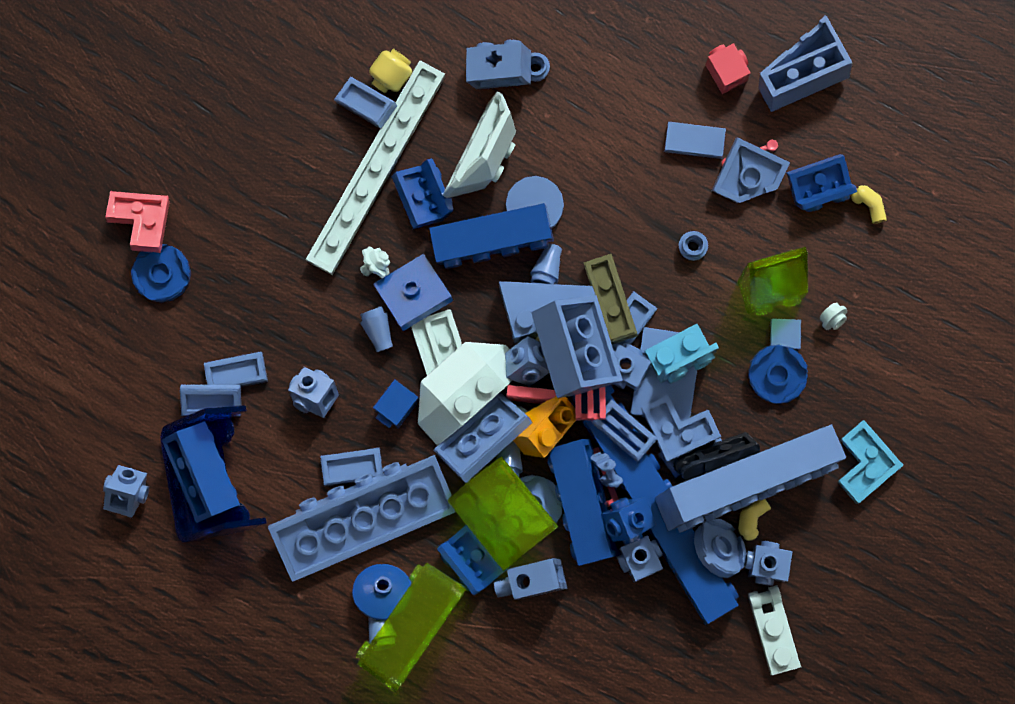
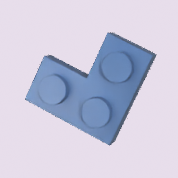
(674, 436)

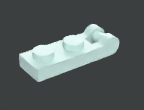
(774, 631)

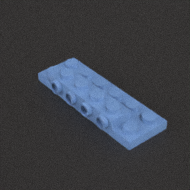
(361, 516)

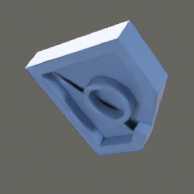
(749, 172)

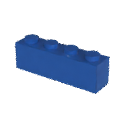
(491, 235)
(582, 501)

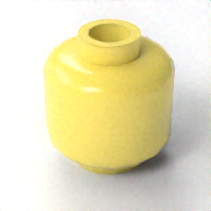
(390, 71)

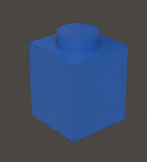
(395, 405)

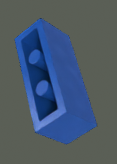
(200, 471)

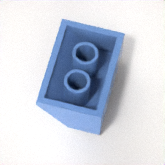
(576, 345)

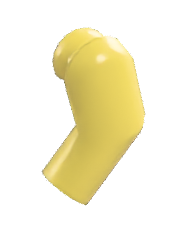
(873, 201)
(749, 519)

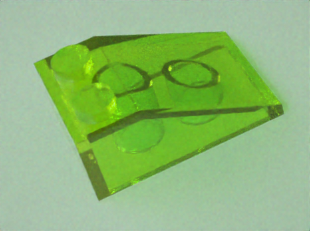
(775, 281)

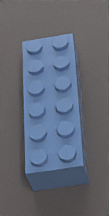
(750, 479)

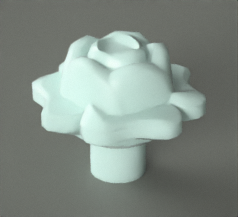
(375, 262)

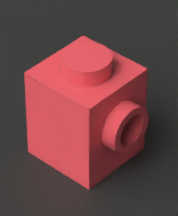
(728, 67)

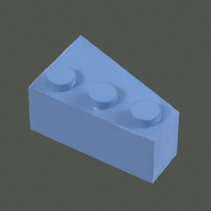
(806, 68)
(523, 298)

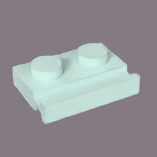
(436, 338)

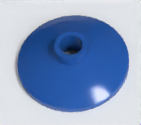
(375, 602)

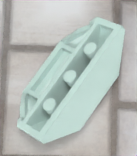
(485, 150)
(461, 388)

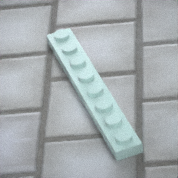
(375, 168)

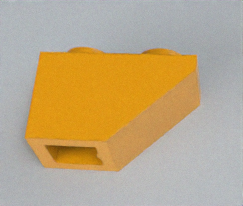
(549, 425)

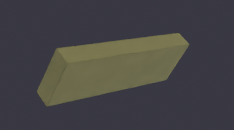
(611, 298)

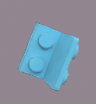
(679, 353)

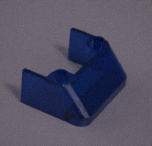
(225, 523)

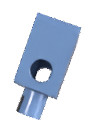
(544, 578)

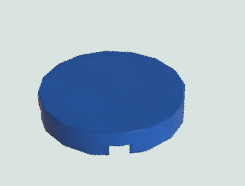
(161, 275)
(778, 373)

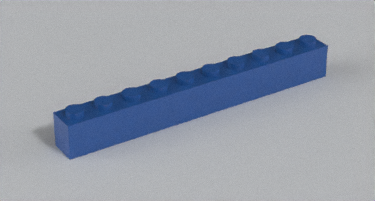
(704, 589)

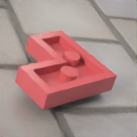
(145, 213)

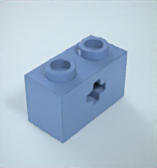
(487, 70)

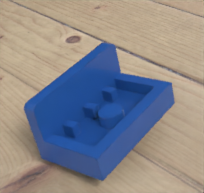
(821, 183)
(422, 194)
(470, 560)

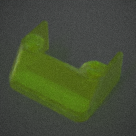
(411, 626)

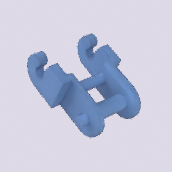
(606, 464)

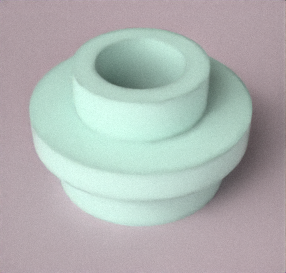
(833, 316)

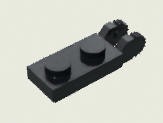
(716, 456)

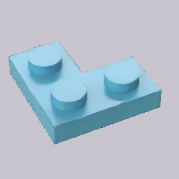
(874, 464)

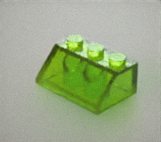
(502, 513)

